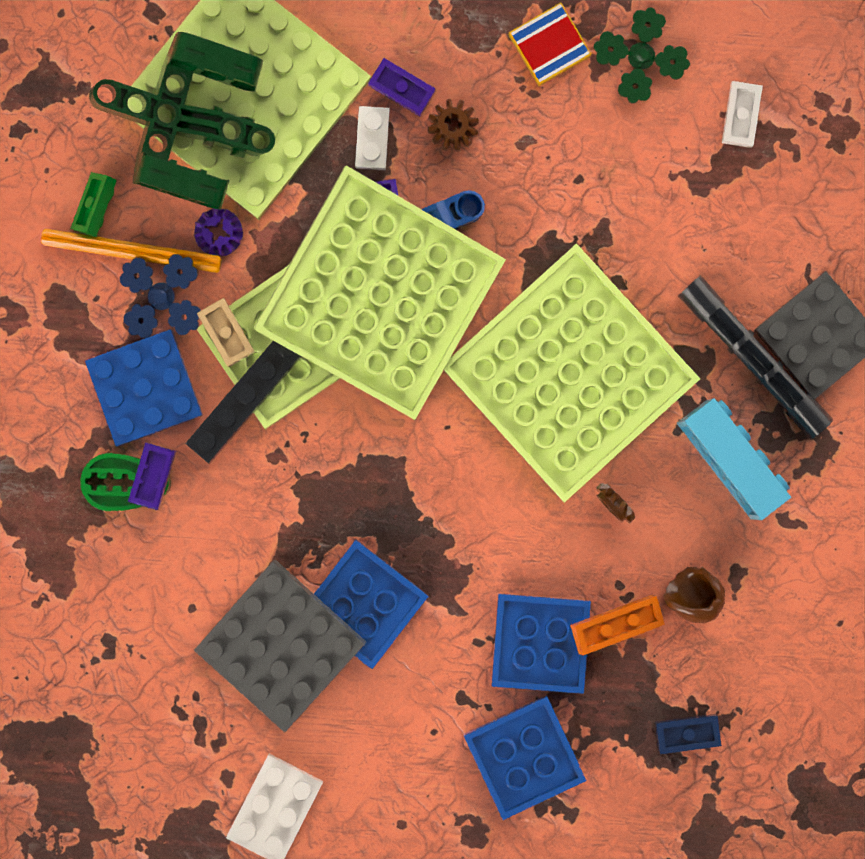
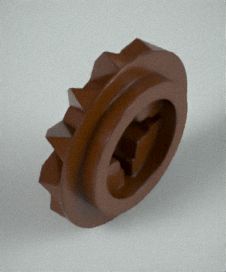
(614, 503)

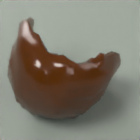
(695, 595)

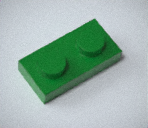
(93, 204)

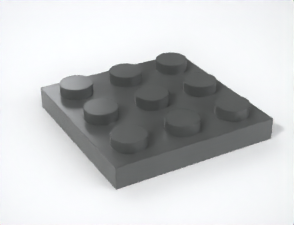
(816, 335)

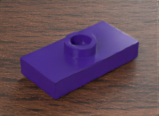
(152, 476)

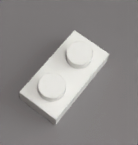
(742, 114)
(372, 138)

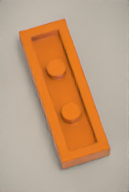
(617, 624)

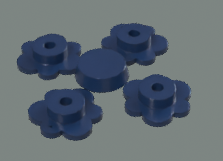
(160, 296)

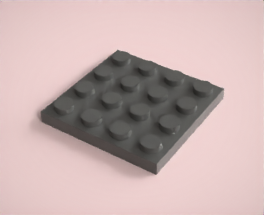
(280, 645)

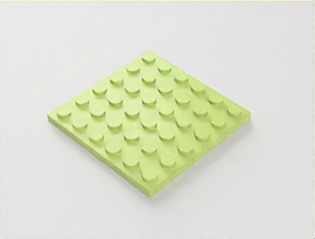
(297, 96)
(379, 293)
(570, 373)

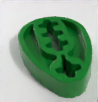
(119, 466)

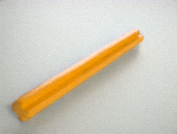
(126, 249)

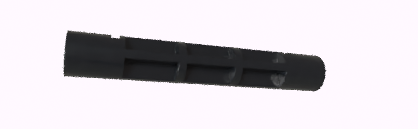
(799, 405)

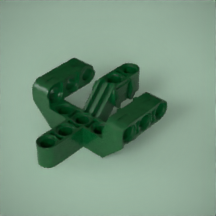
(188, 56)

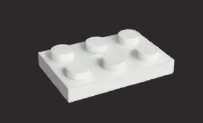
(274, 809)

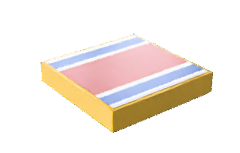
(549, 44)

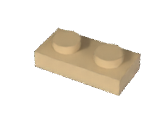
(225, 332)

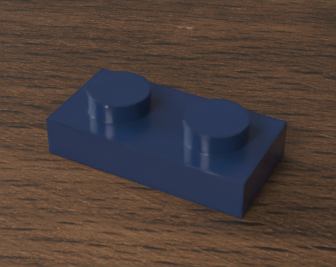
(688, 734)

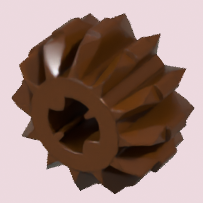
(464, 123)

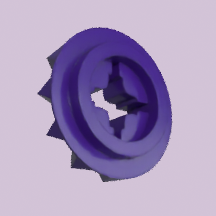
(223, 245)

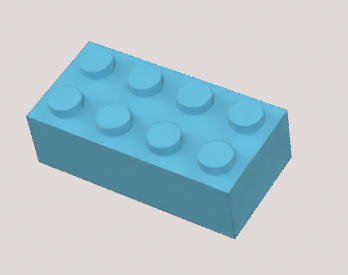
(734, 459)

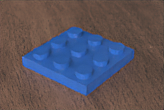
(144, 388)
(370, 600)
(537, 644)
(524, 757)

